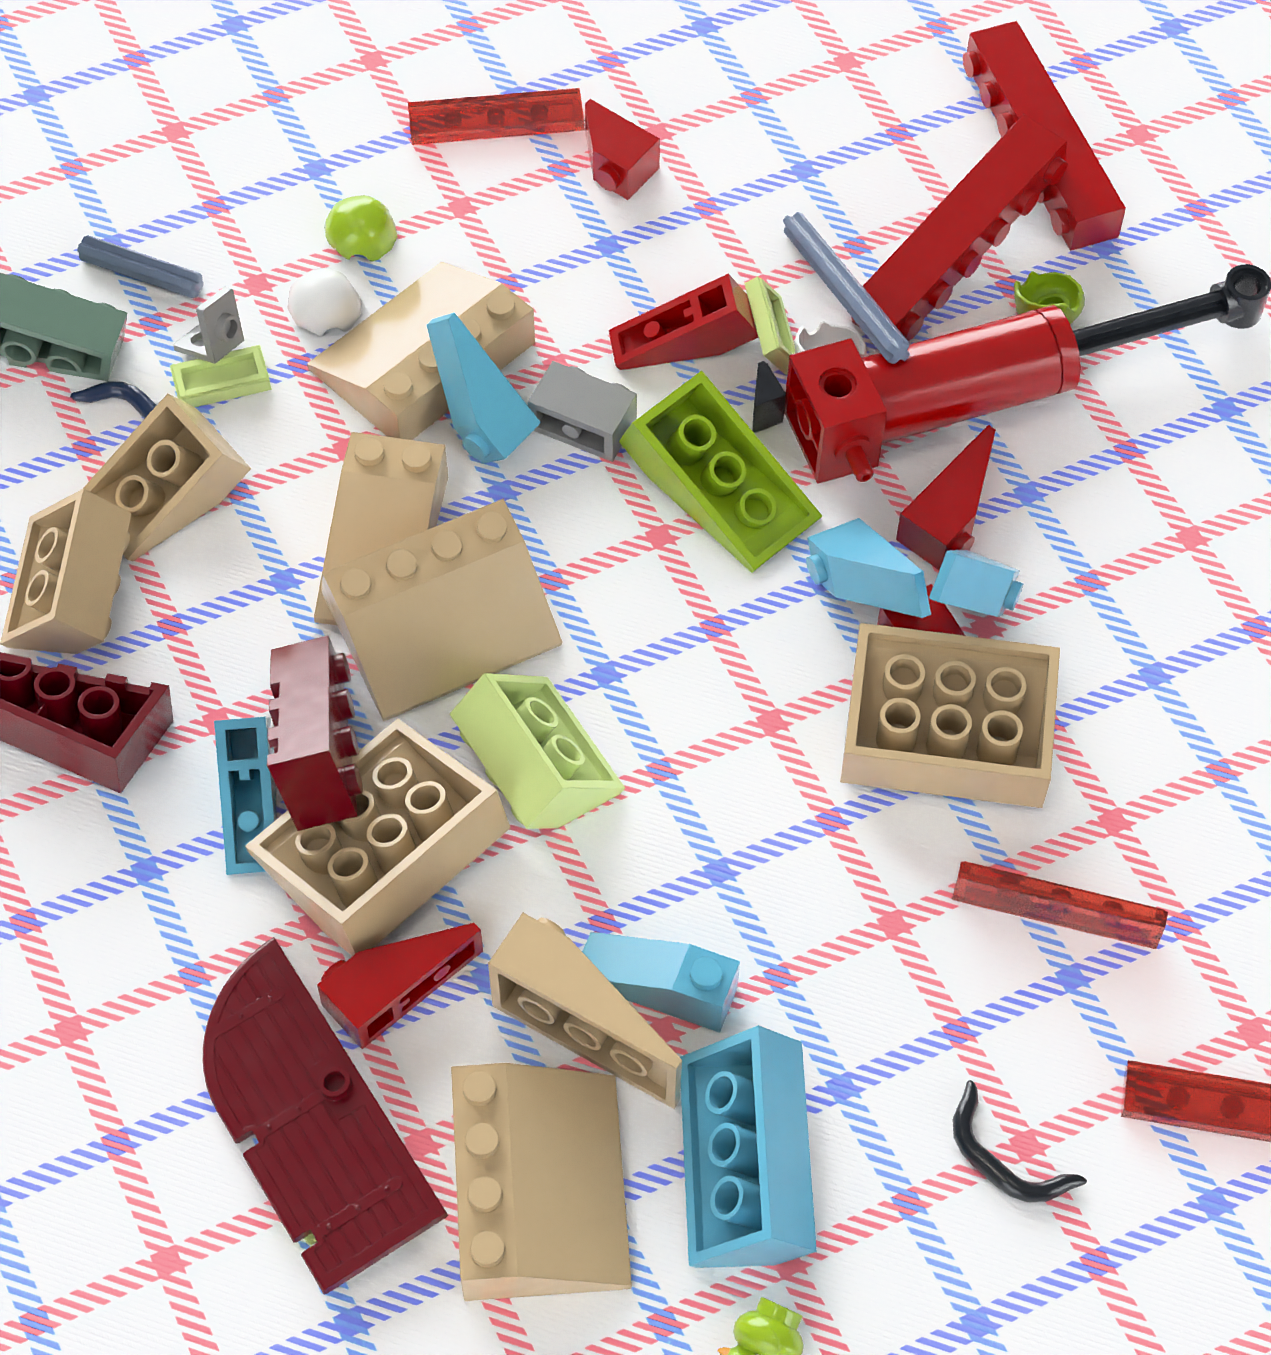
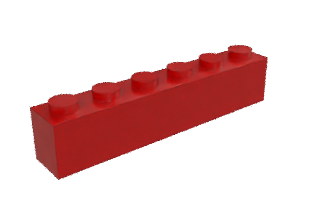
(1015, 83)
(967, 224)

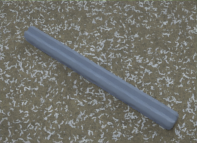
(846, 288)

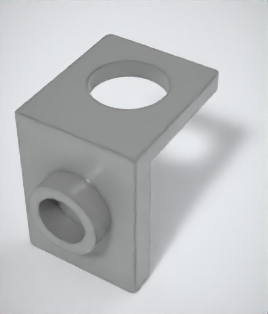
(217, 326)

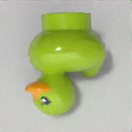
(767, 1331)

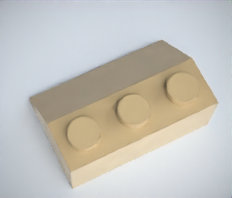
(67, 576)

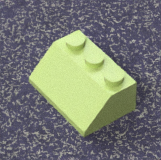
(534, 749)

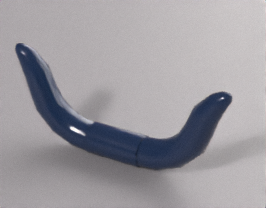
(113, 389)

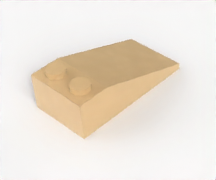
(383, 496)
(562, 995)

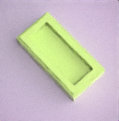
(770, 323)
(234, 376)

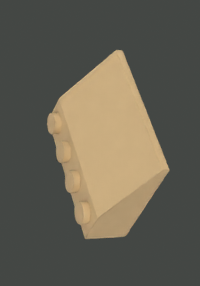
(388, 359)
(441, 609)
(951, 715)
(412, 835)
(538, 1182)

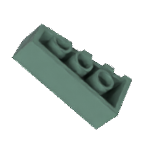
(58, 329)

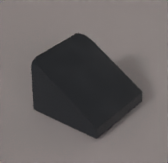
(768, 400)

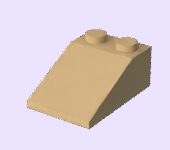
(168, 473)

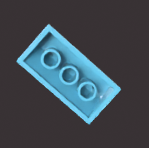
(747, 1152)

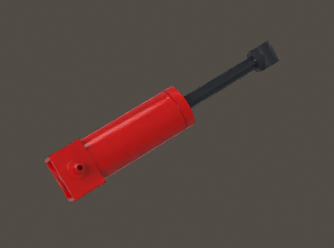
(854, 404)

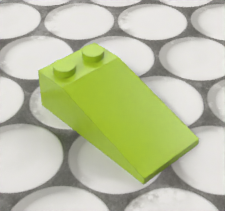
(719, 472)

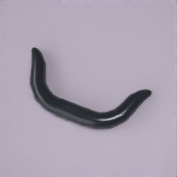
(993, 1168)

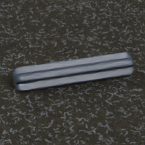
(140, 266)

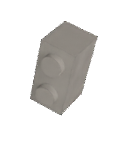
(583, 410)

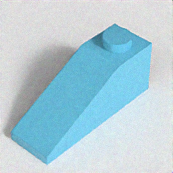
(478, 395)
(866, 569)
(976, 583)
(244, 787)
(668, 976)

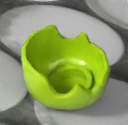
(360, 227)
(1048, 290)

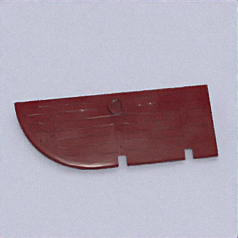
(322, 1137)

